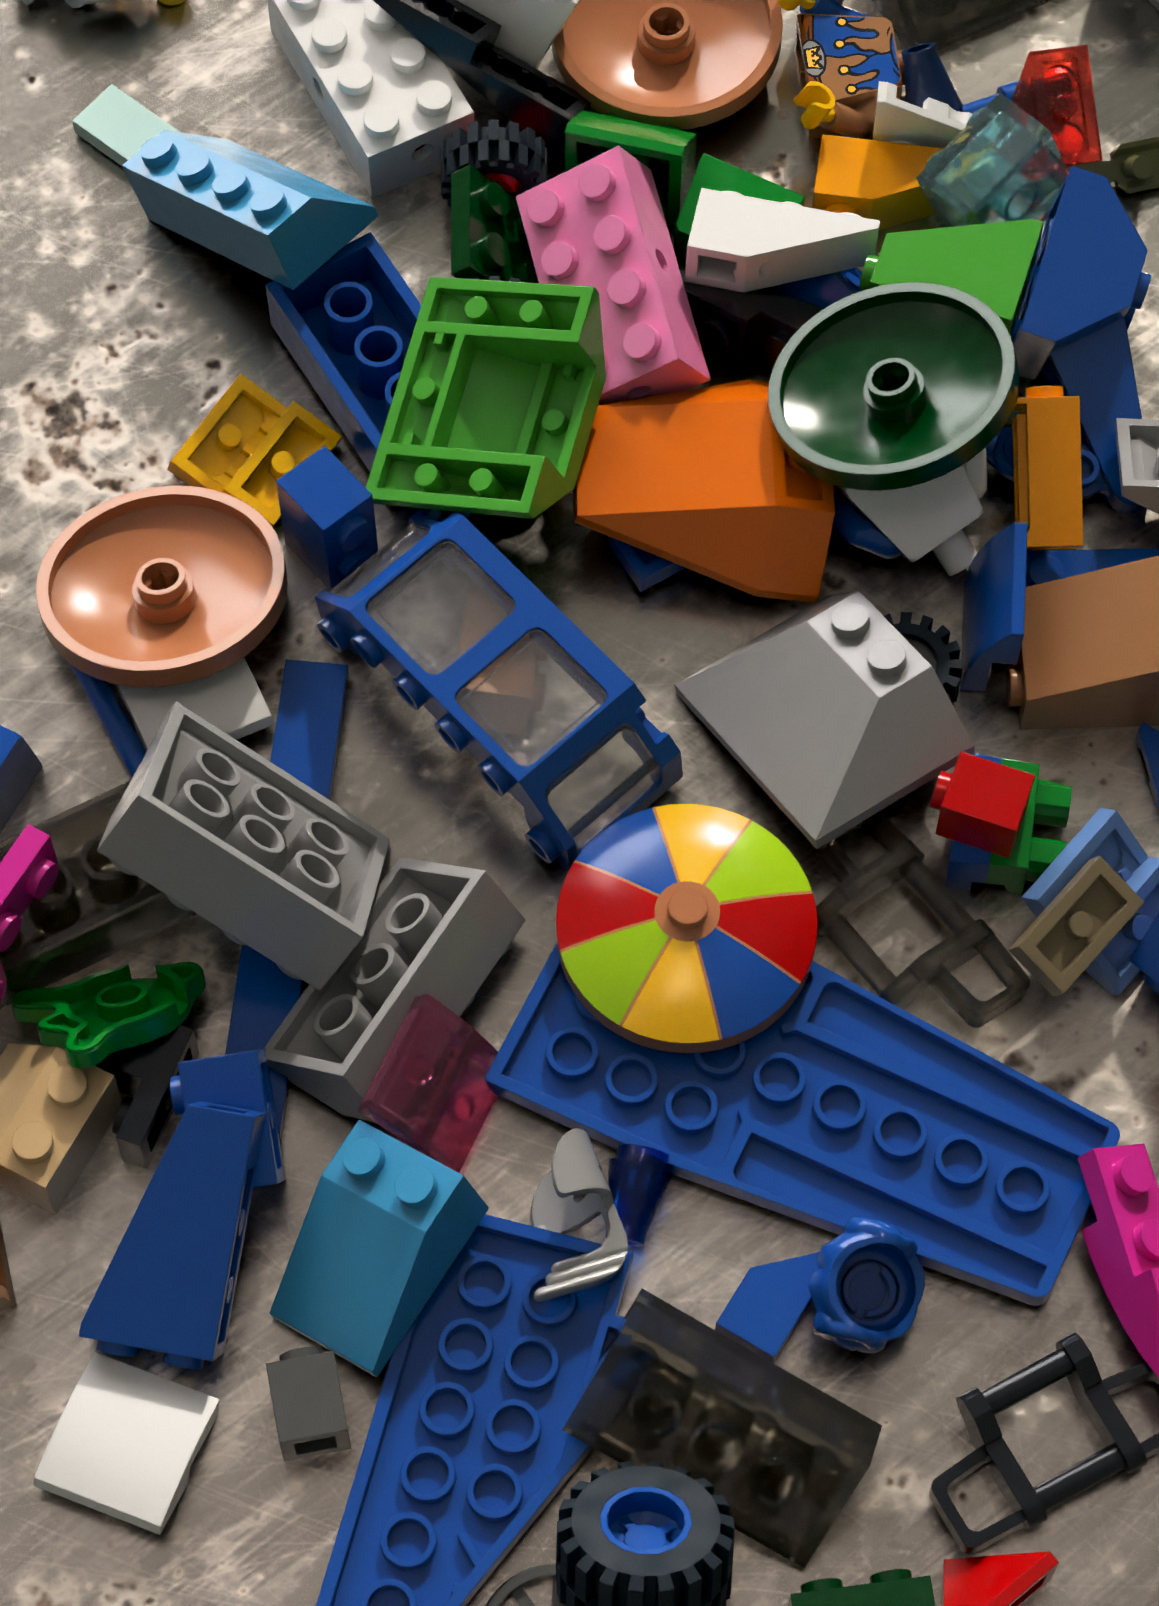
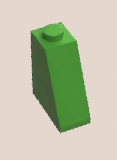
(980, 259)

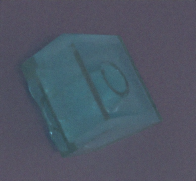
(995, 169)

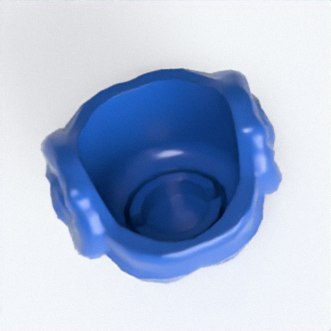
(866, 1286)

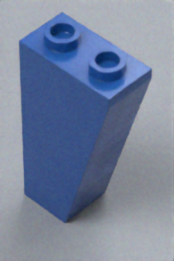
(184, 1245)

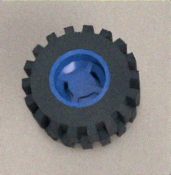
(644, 1540)

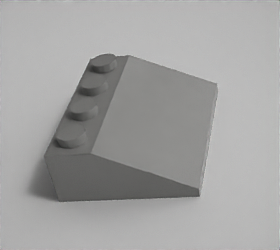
(247, 848)

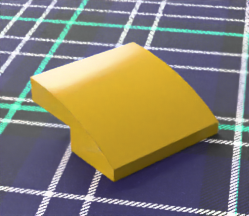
(250, 445)

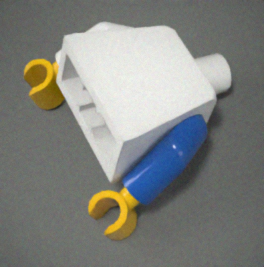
(916, 517)

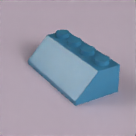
(244, 205)

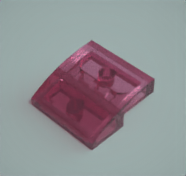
(433, 1083)

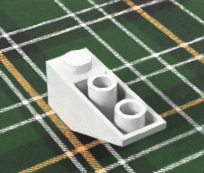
(766, 243)

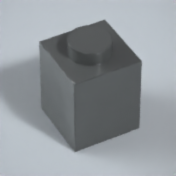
(307, 1403)

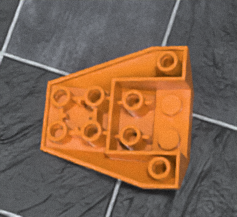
(708, 489)

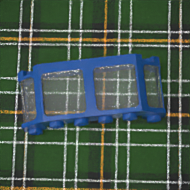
(504, 680)

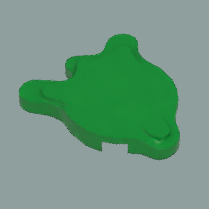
(110, 1010)

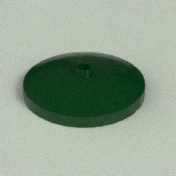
(893, 386)

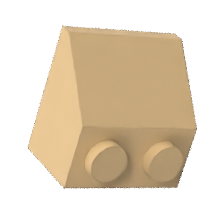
(50, 1121)

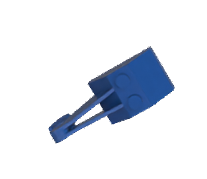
(1078, 323)

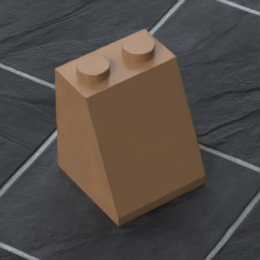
(1090, 650)

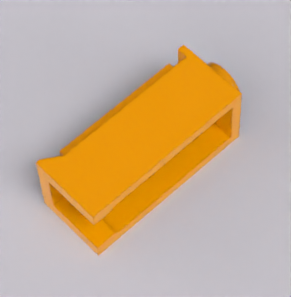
(1048, 468)

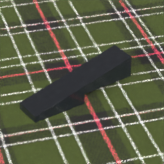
(467, 46)

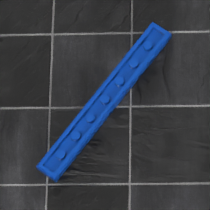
(307, 749)

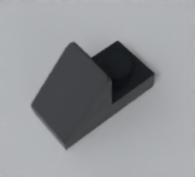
(146, 1075)

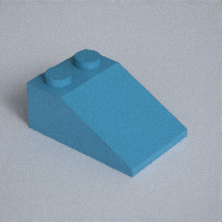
(374, 1246)

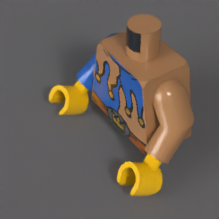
(840, 66)

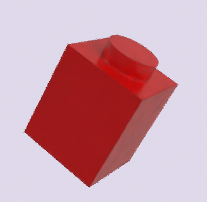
(982, 803)

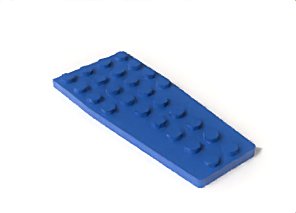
(831, 1121)

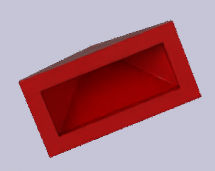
(995, 1579)

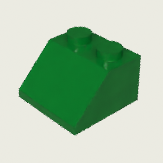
(661, 148)

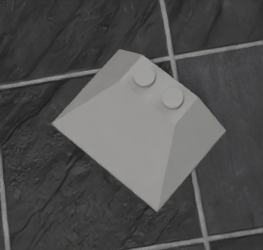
(830, 714)

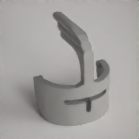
(562, 1208)

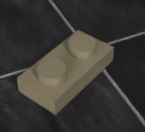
(1076, 926)

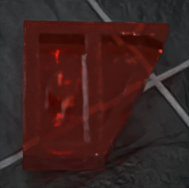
(1060, 95)

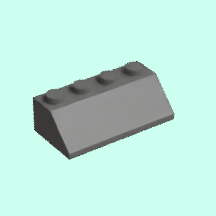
(426, 933)

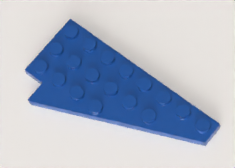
(472, 1422)

